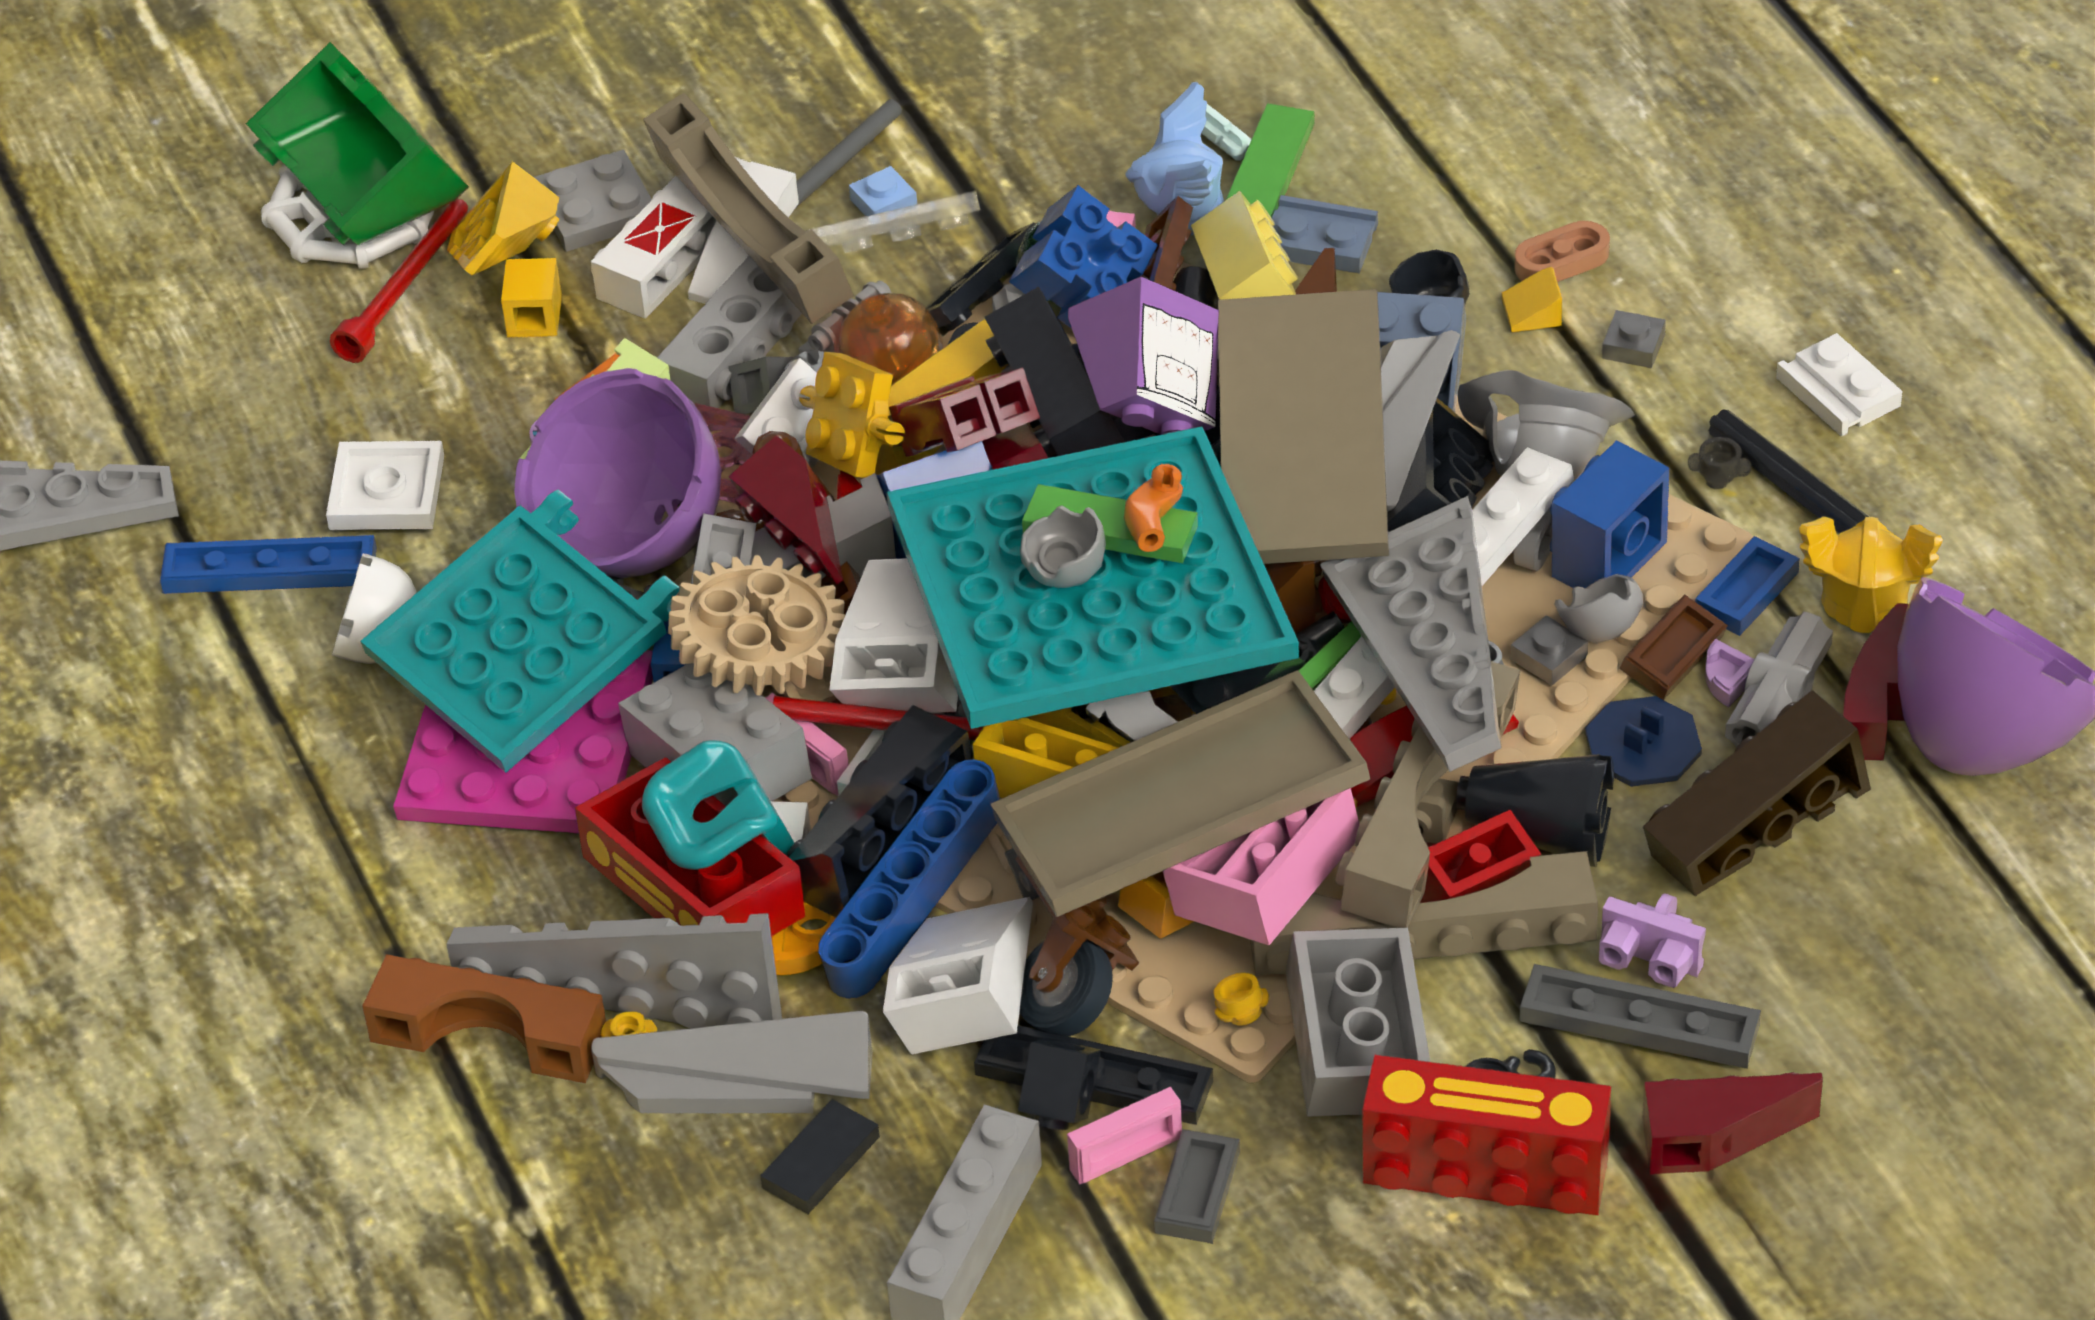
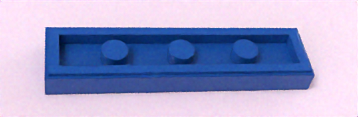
(263, 564)

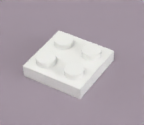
(385, 485)

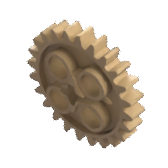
(756, 624)

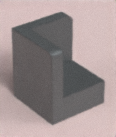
(753, 381)

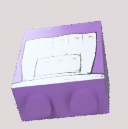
(1150, 355)

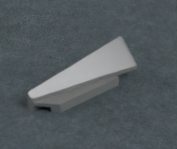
(1410, 385)
(741, 1065)

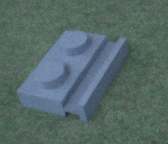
(1314, 225)

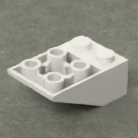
(889, 647)
(960, 977)

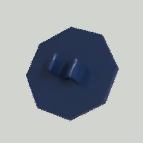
(1646, 740)

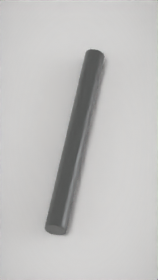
(847, 149)

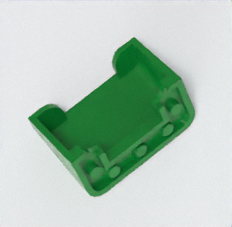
(353, 150)

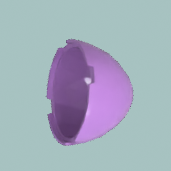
(624, 456)
(1985, 687)

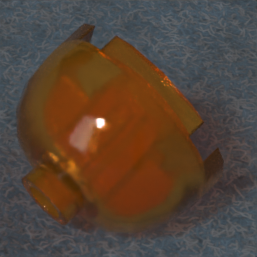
(890, 333)

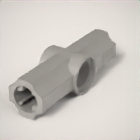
(1780, 675)

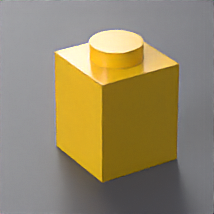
(531, 297)

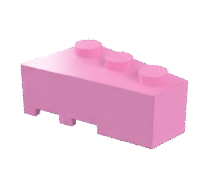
(1267, 874)

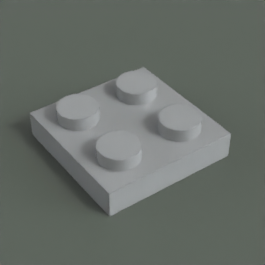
(595, 198)

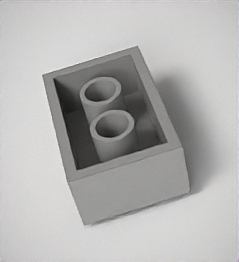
(687, 710)
(1351, 1000)

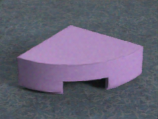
(1726, 672)

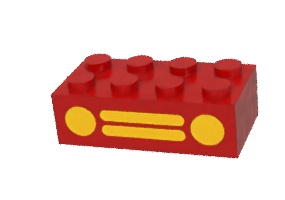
(627, 852)
(1486, 1135)

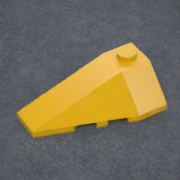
(504, 221)
(959, 359)

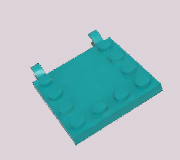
(518, 633)

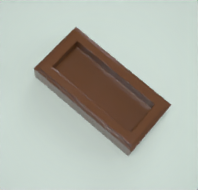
(1673, 647)

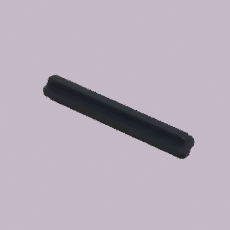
(1786, 472)

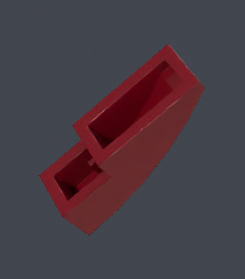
(1873, 685)

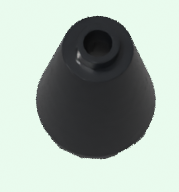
(1553, 799)

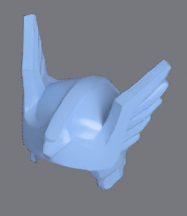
(1180, 161)

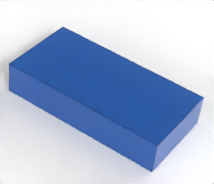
(1748, 584)

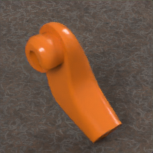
(1150, 504)

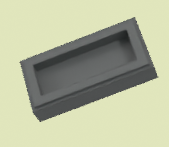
(1197, 1186)

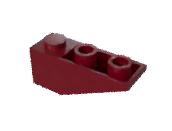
(791, 501)
(1715, 1120)

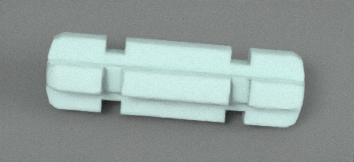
(1225, 134)

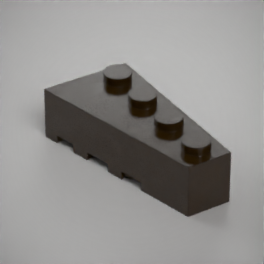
(1759, 794)

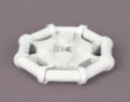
(308, 243)

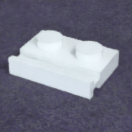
(1839, 384)

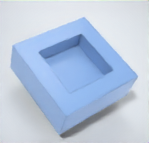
(882, 192)

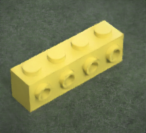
(1243, 251)

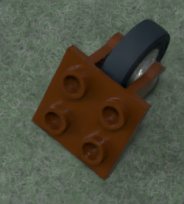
(1072, 969)

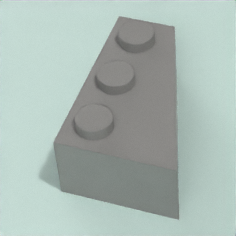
(860, 529)

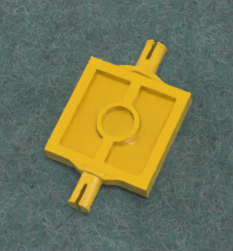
(849, 414)

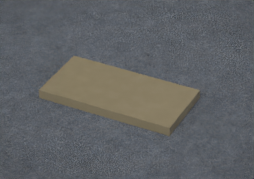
(1305, 423)
(1179, 792)

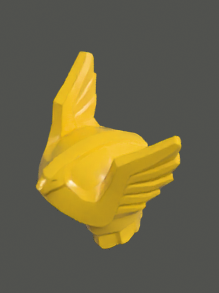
(1866, 567)

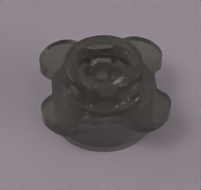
(1719, 462)

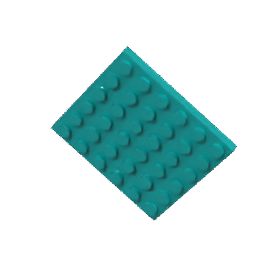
(1122, 632)

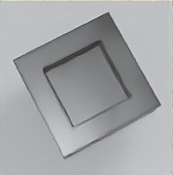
(1633, 339)
(1549, 650)

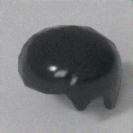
(1432, 275)

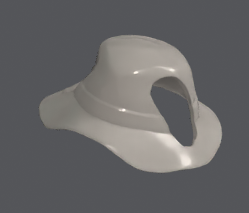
(1549, 419)

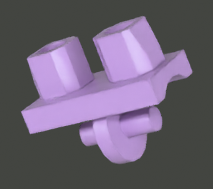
(1654, 935)

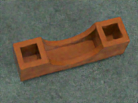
(423, 1001)

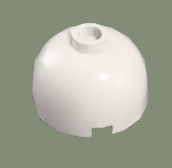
(375, 595)

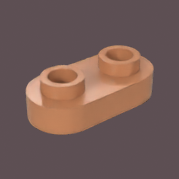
(1566, 249)

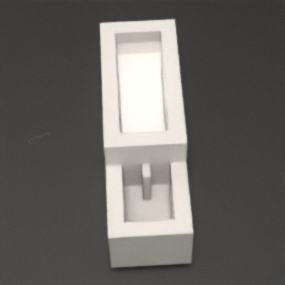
(722, 253)

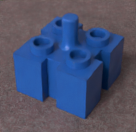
(1081, 253)

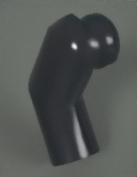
(1318, 635)

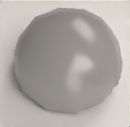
(1064, 547)
(1602, 609)

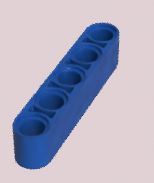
(954, 809)

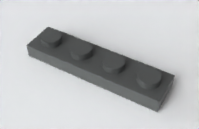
(1640, 1015)

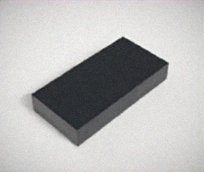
(820, 1156)

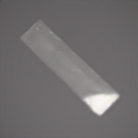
(900, 223)

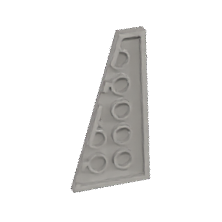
(74, 502)
(1429, 628)
(641, 965)

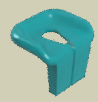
(695, 775)

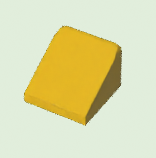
(1534, 302)

